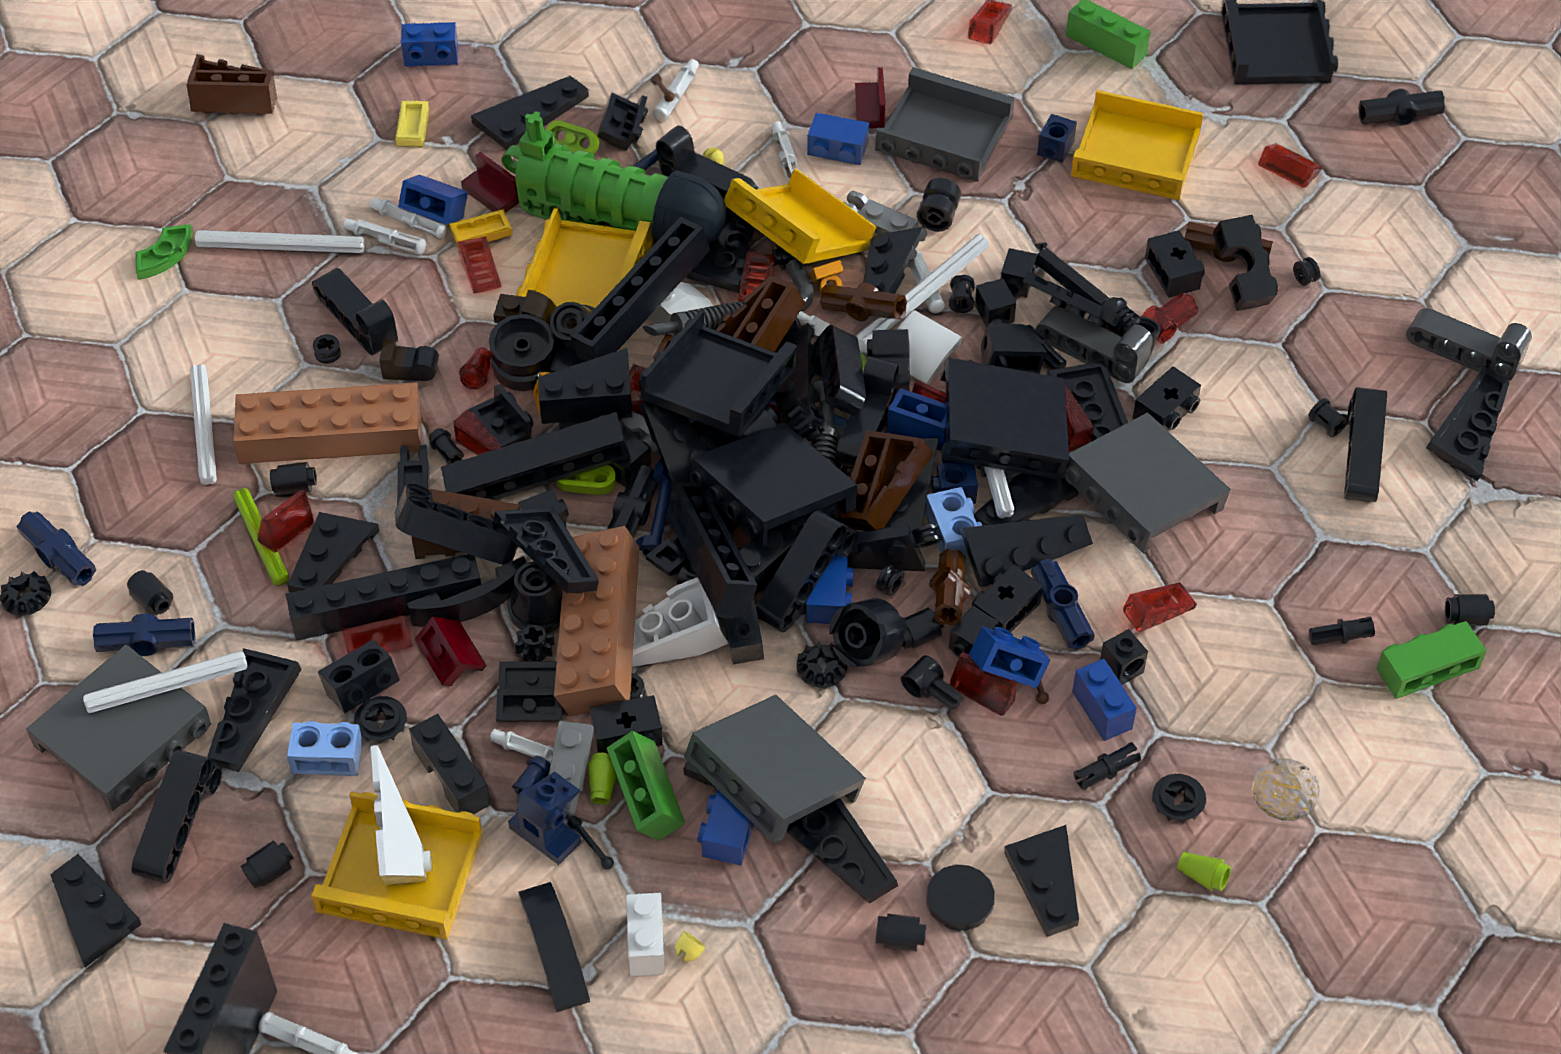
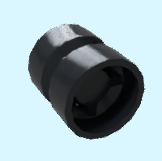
(939, 204)

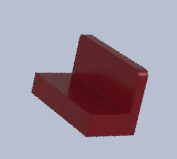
(871, 101)
(491, 185)
(448, 649)

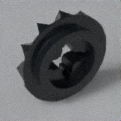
(29, 602)
(811, 672)
(369, 713)
(1173, 785)

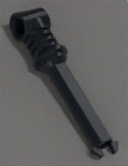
(1078, 284)

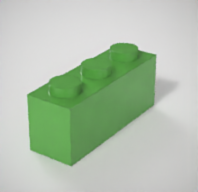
(1107, 33)
(1430, 659)
(645, 785)

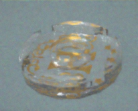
(1285, 789)

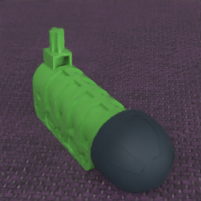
(604, 191)

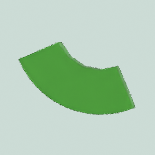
(165, 252)

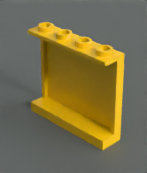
(1137, 145)
(801, 218)
(583, 260)
(427, 907)

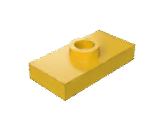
(492, 225)

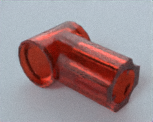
(1172, 315)

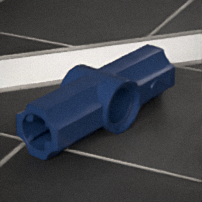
(56, 548)
(1063, 604)
(144, 634)

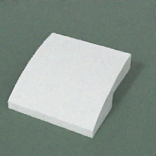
(929, 346)

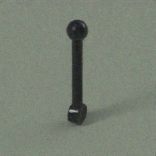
(606, 861)

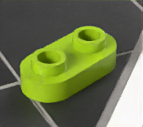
(574, 136)
(588, 482)

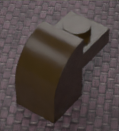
(533, 304)

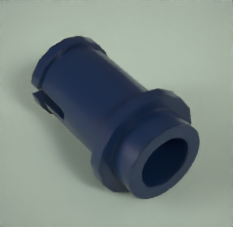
(536, 770)

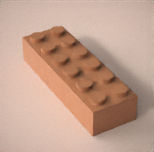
(327, 423)
(599, 625)

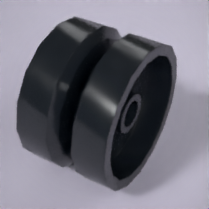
(521, 350)

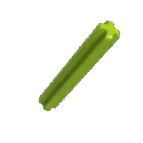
(252, 521)

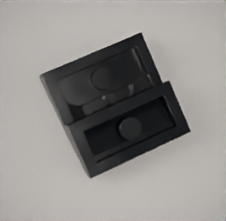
(527, 692)

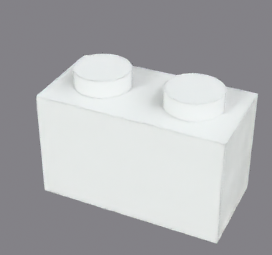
(645, 934)

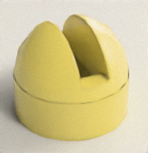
(714, 154)
(690, 945)

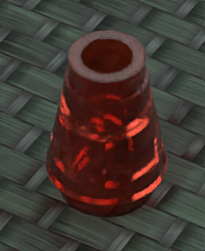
(476, 369)

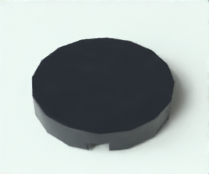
(960, 897)

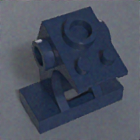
(543, 808)

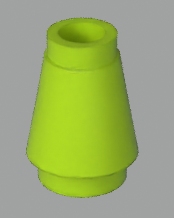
(601, 778)
(1205, 870)

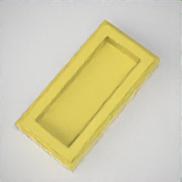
(412, 123)

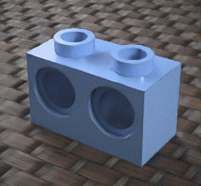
(950, 511)
(324, 755)

